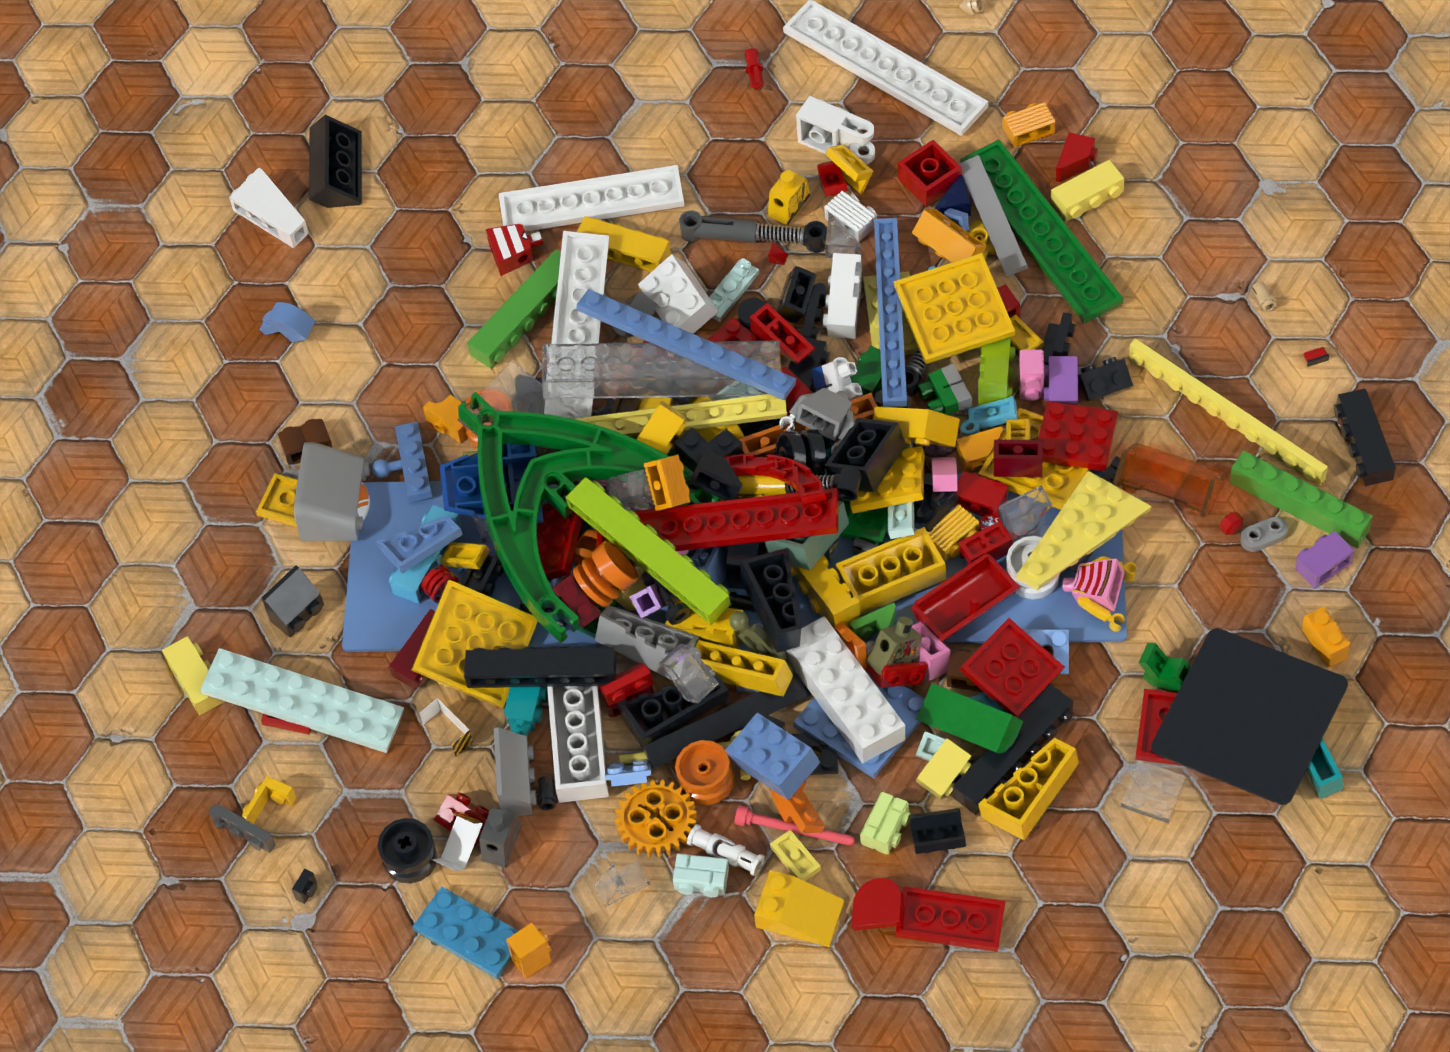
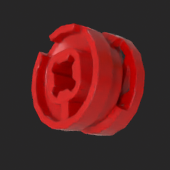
(435, 582)

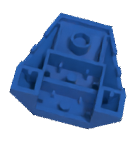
(461, 480)

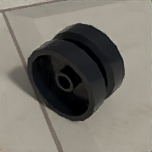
(803, 447)
(407, 850)

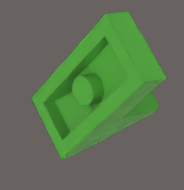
(874, 622)

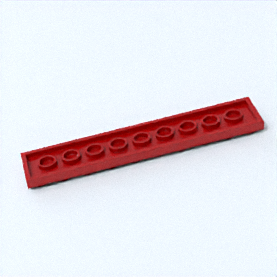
(742, 521)

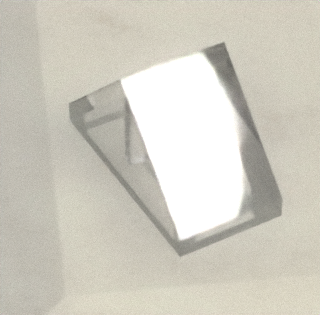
(840, 240)

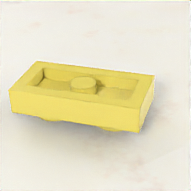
(795, 856)

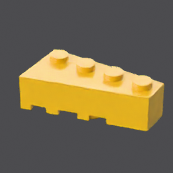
(827, 593)
(1031, 790)

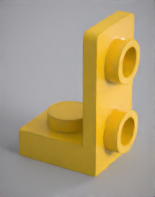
(268, 789)

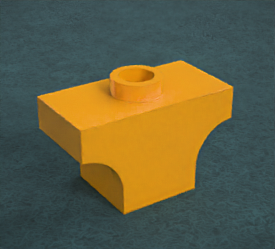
(445, 417)

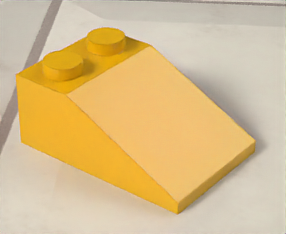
(798, 909)

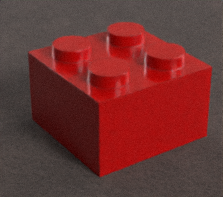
(928, 172)

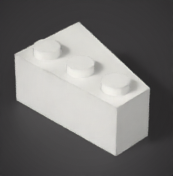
(844, 296)

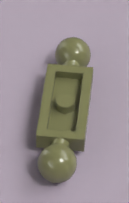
(756, 637)

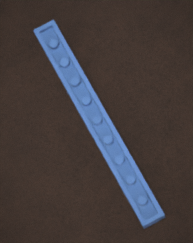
(890, 313)
(686, 344)

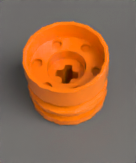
(605, 574)

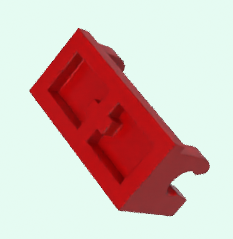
(990, 540)

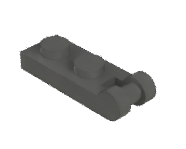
(241, 827)

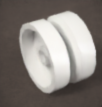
(1016, 557)

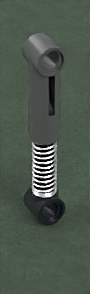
(695, 227)

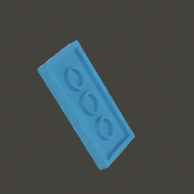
(466, 932)

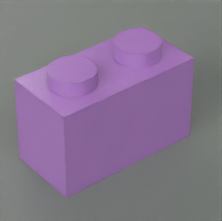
(1062, 380)
(1324, 559)

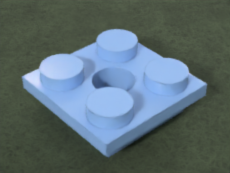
(1055, 639)
(628, 774)

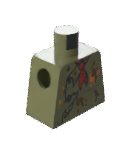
(895, 645)

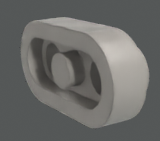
(1265, 534)

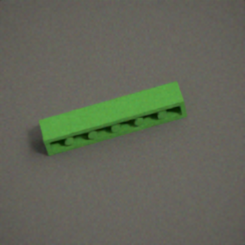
(517, 314)
(1300, 499)

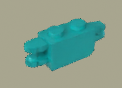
(524, 708)

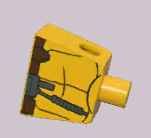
(787, 197)

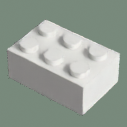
(678, 295)

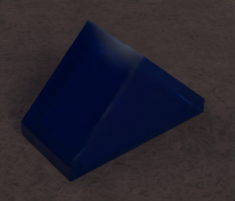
(956, 198)

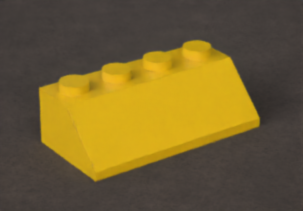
(893, 570)

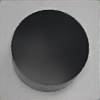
(748, 308)

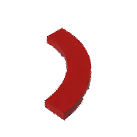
(782, 468)

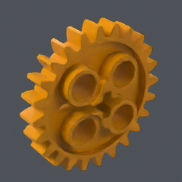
(670, 803)

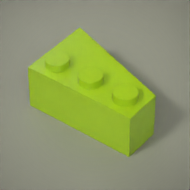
(996, 371)

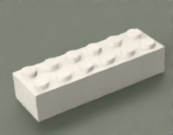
(845, 691)
(577, 743)

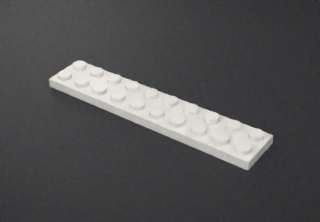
(886, 67)
(580, 269)

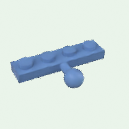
(411, 462)

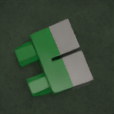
(947, 390)

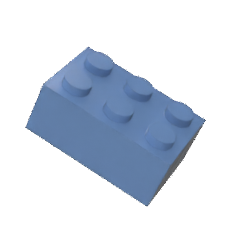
(772, 756)

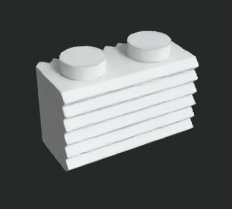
(851, 215)

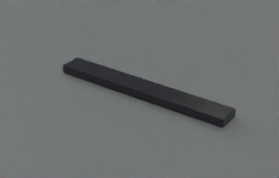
(722, 722)

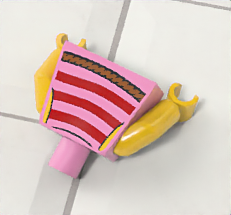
(1098, 587)

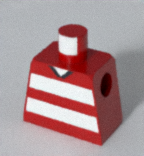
(512, 246)

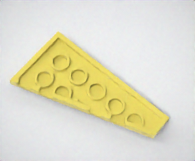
(1083, 525)

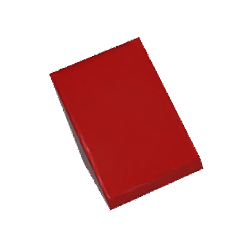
(777, 255)

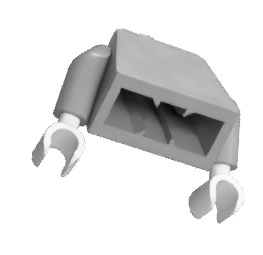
(822, 411)

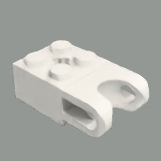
(828, 126)

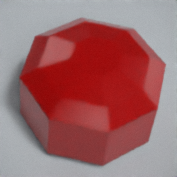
(1231, 523)

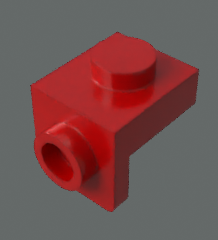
(831, 178)

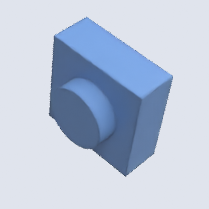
(958, 217)

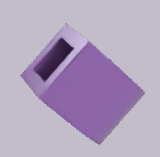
(649, 600)

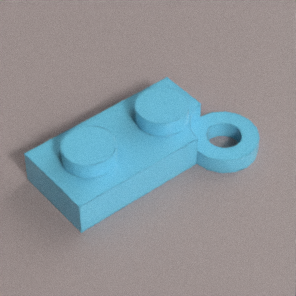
(990, 415)

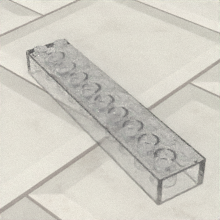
(643, 371)

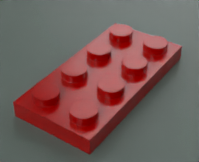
(557, 541)
(951, 919)

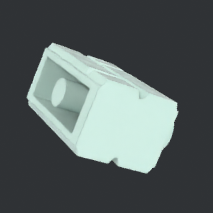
(700, 875)

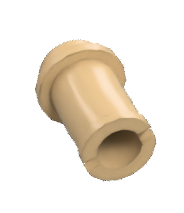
(1265, 300)

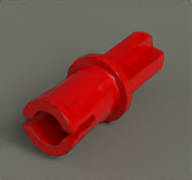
(754, 68)

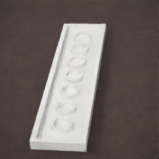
(593, 198)

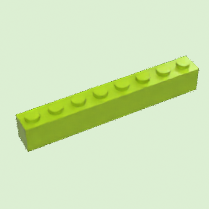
(648, 550)

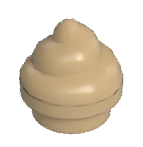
(972, 7)

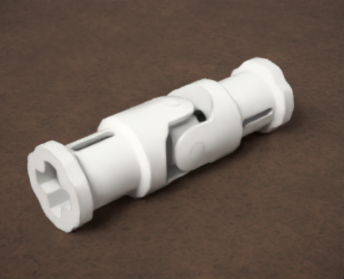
(734, 853)

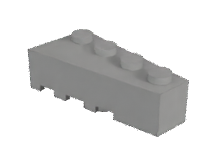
(640, 638)

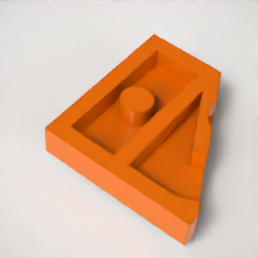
(853, 642)

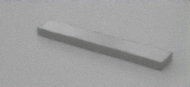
(993, 216)

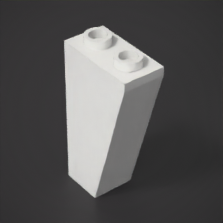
(268, 208)

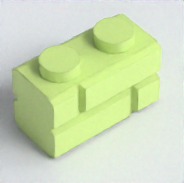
(885, 823)

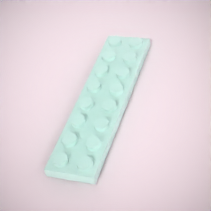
(302, 700)

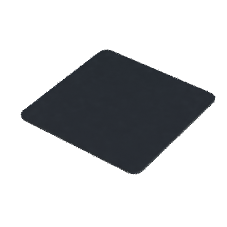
(1249, 716)

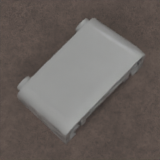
(329, 493)

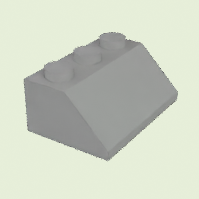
(514, 772)

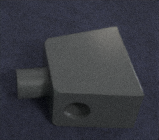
(501, 832)

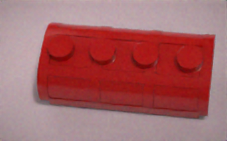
(964, 597)

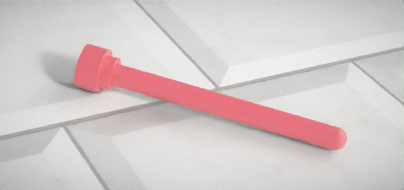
(746, 817)

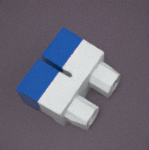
(836, 377)

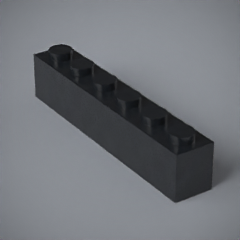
(540, 667)
(993, 768)

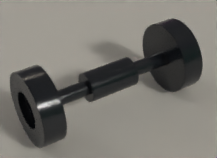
(677, 612)

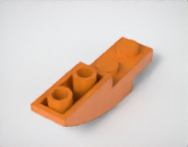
(799, 811)

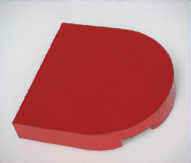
(878, 905)

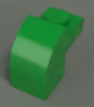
(1162, 670)

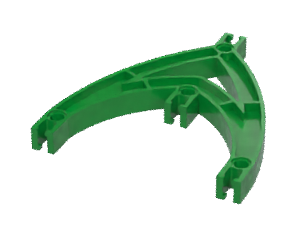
(586, 452)

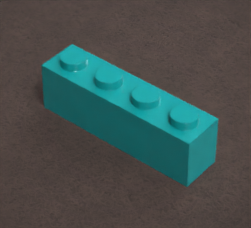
(1324, 772)

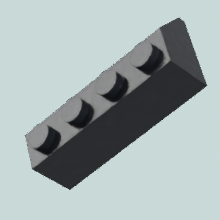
(335, 163)

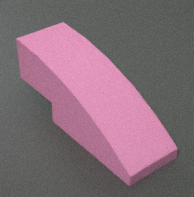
(944, 474)

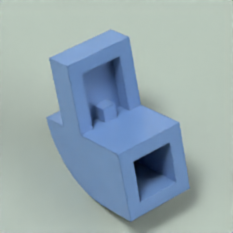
(289, 321)

